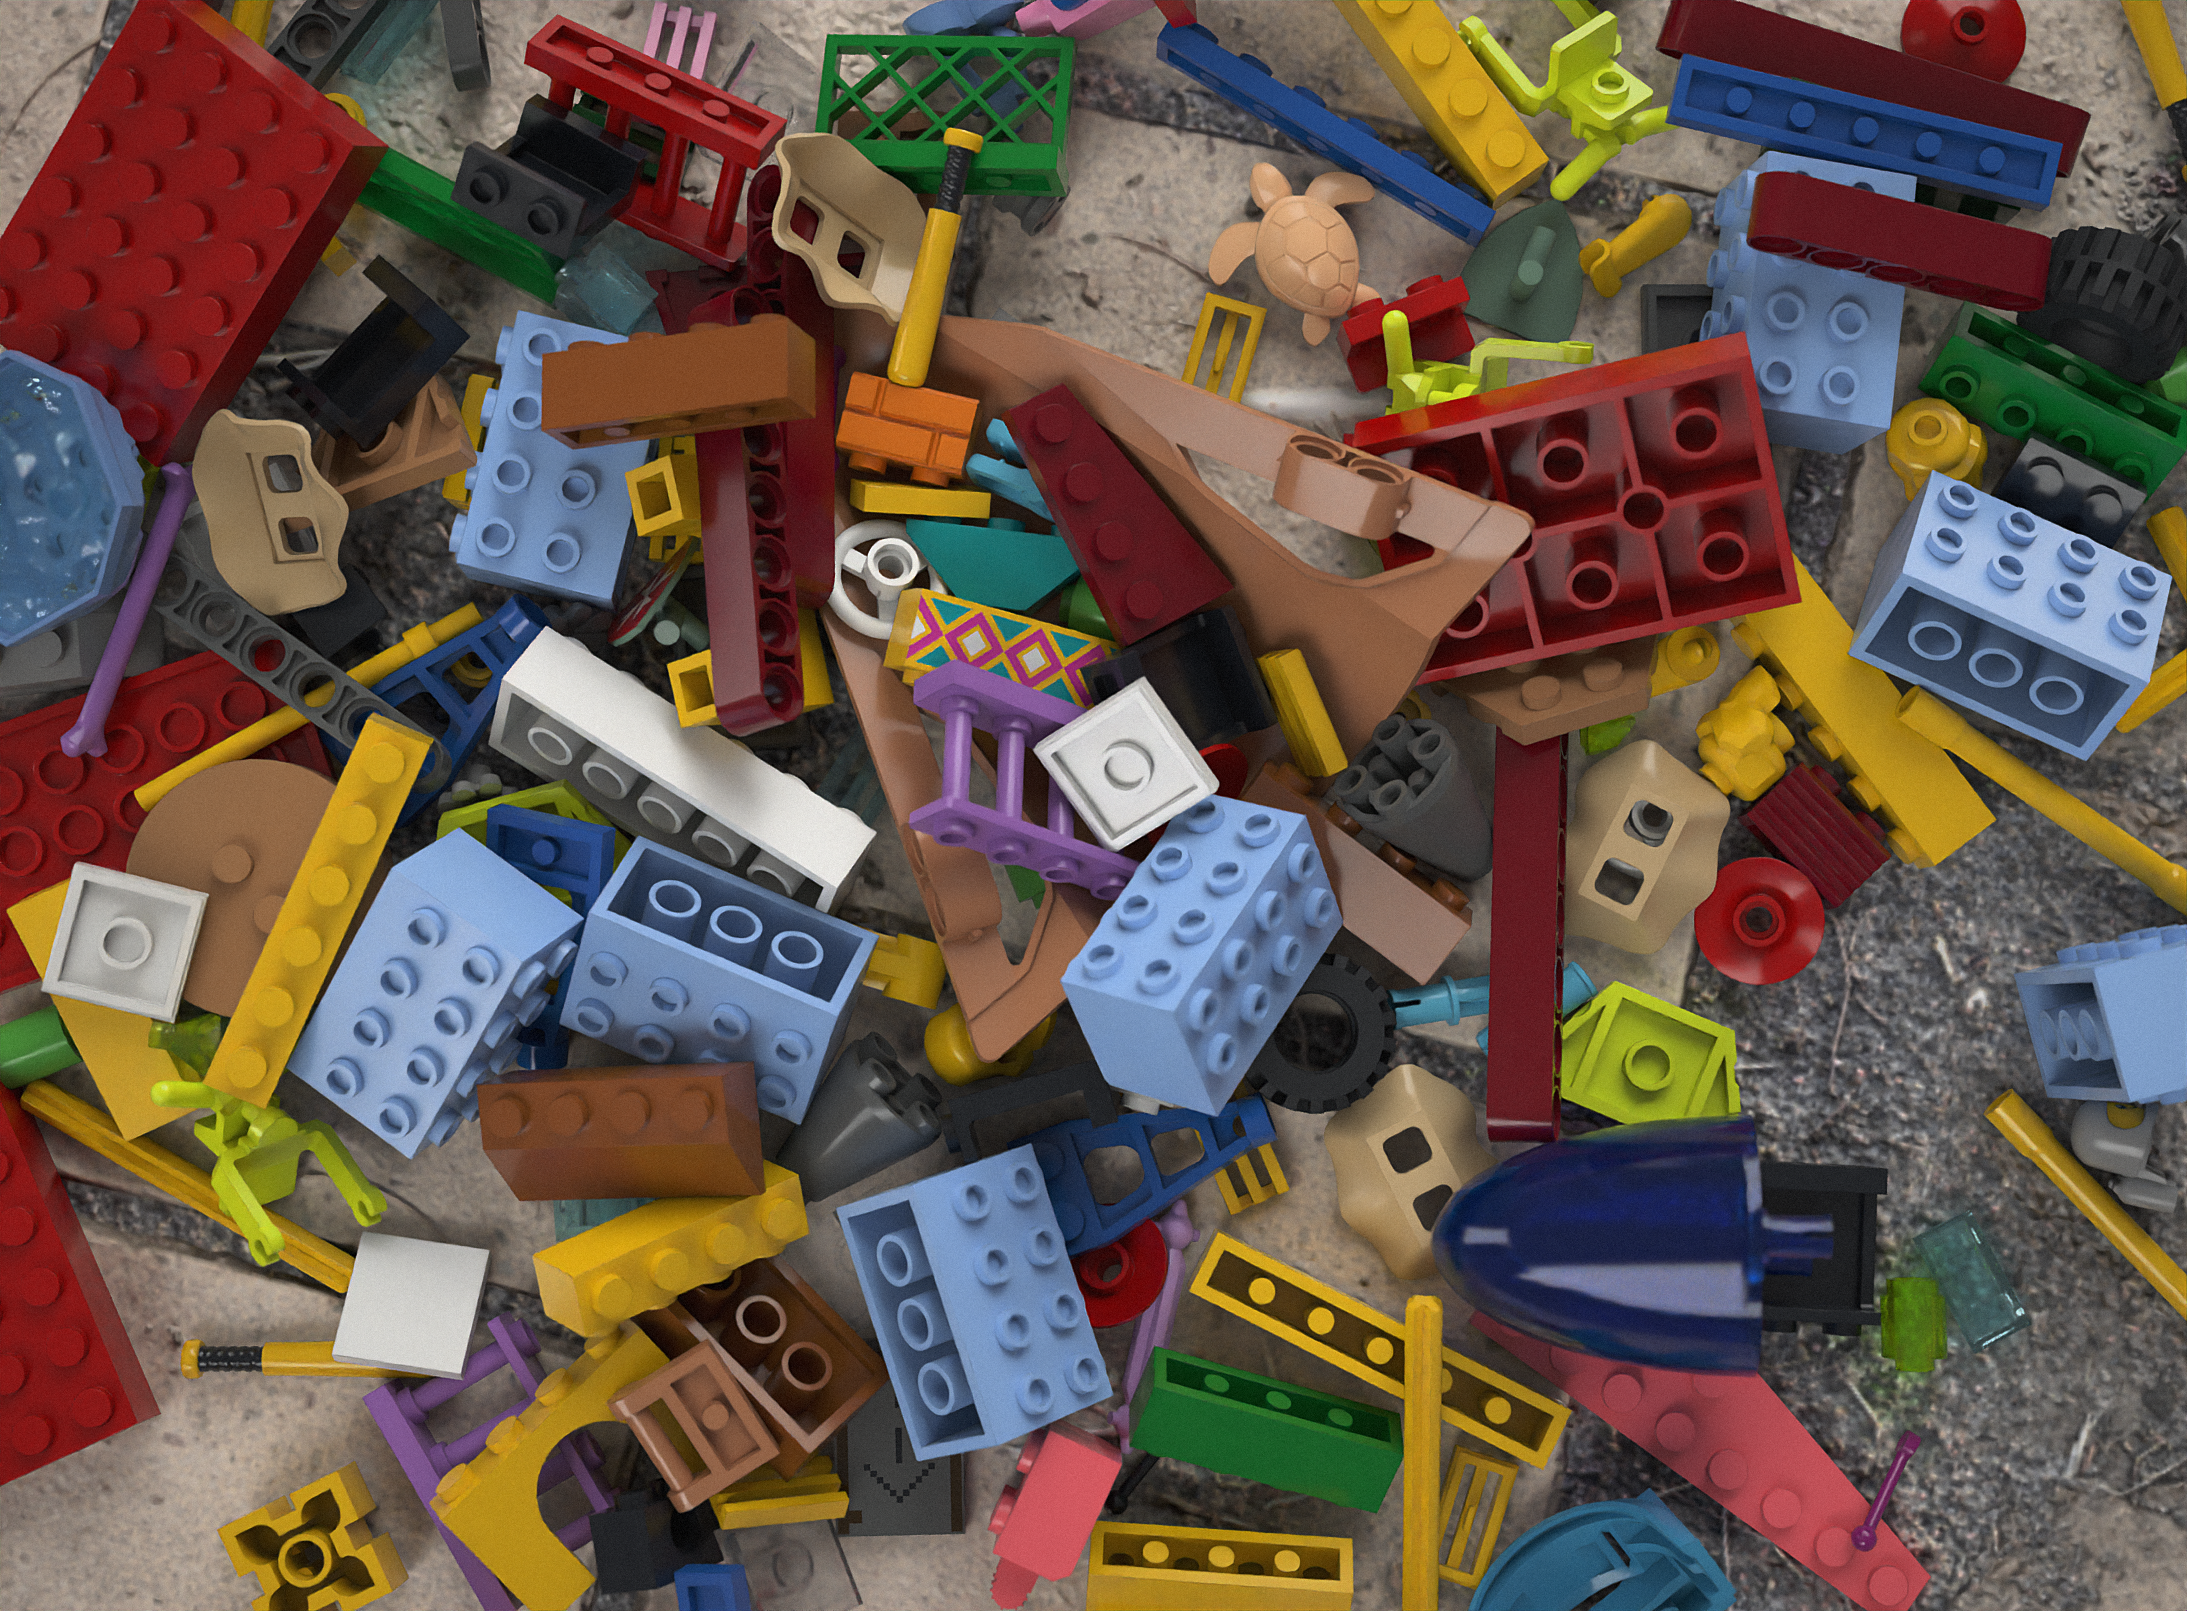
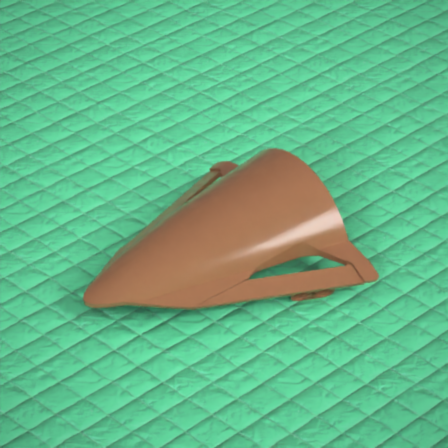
(1357, 636)

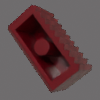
(1816, 833)

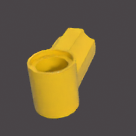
(907, 969)

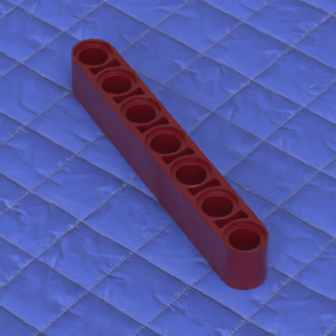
(1793, 48)
(810, 441)
(748, 556)
(1527, 940)

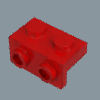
(1435, 329)

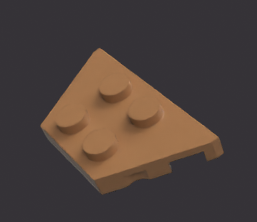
(414, 449)
(1560, 691)

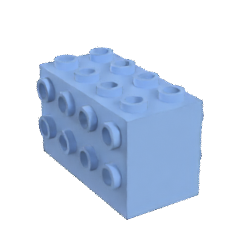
(1814, 333)
(539, 510)
(2012, 616)
(1204, 952)
(717, 972)
(435, 992)
(2112, 1018)
(975, 1304)

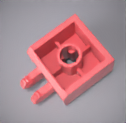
(1052, 1510)

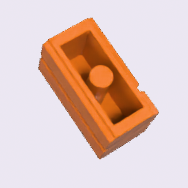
(908, 430)

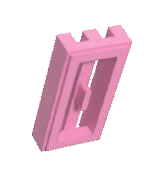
(683, 23)

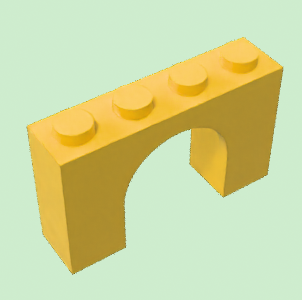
(668, 504)
(495, 1496)

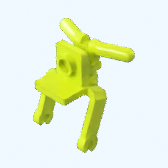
(1580, 86)
(1432, 382)
(260, 1159)

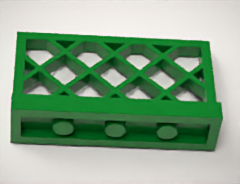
(1000, 167)
(421, 204)

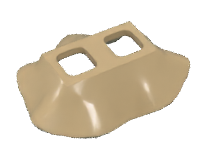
(852, 200)
(249, 511)
(1675, 874)
(1376, 1197)

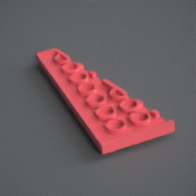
(1742, 1452)

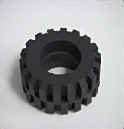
(2113, 302)
(1362, 1063)

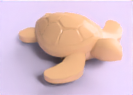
(1300, 246)

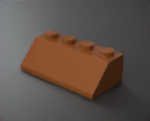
(625, 1131)
(784, 1349)

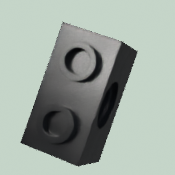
(647, 1540)

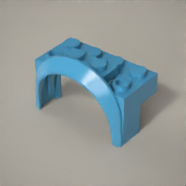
(1571, 1559)

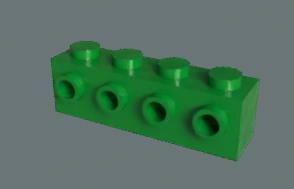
(2030, 383)
(1265, 1430)

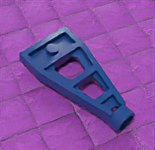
(491, 641)
(563, 856)
(1065, 1146)

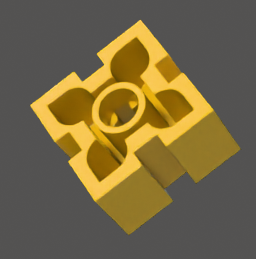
(331, 1516)

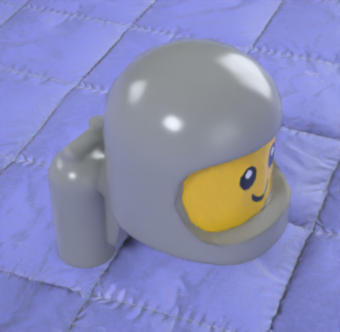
(2119, 1141)

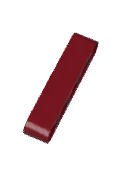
(1899, 241)

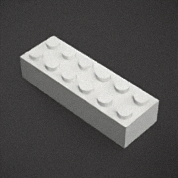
(672, 784)

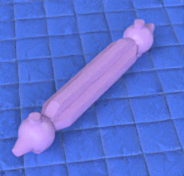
(1157, 1322)

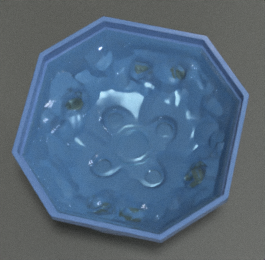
(65, 499)

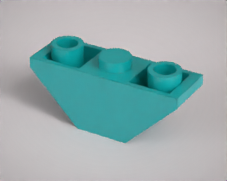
(996, 563)

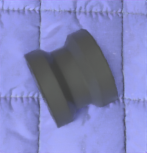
(1032, 211)

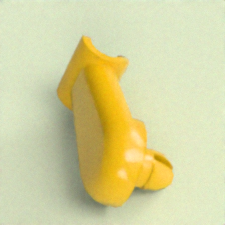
(1657, 230)
(1684, 659)

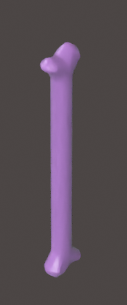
(89, 729)

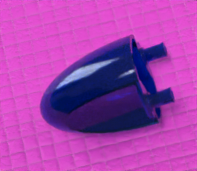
(1629, 1244)

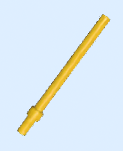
(416, 643)

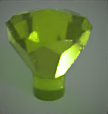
(1605, 734)
(191, 1040)

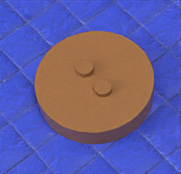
(242, 841)

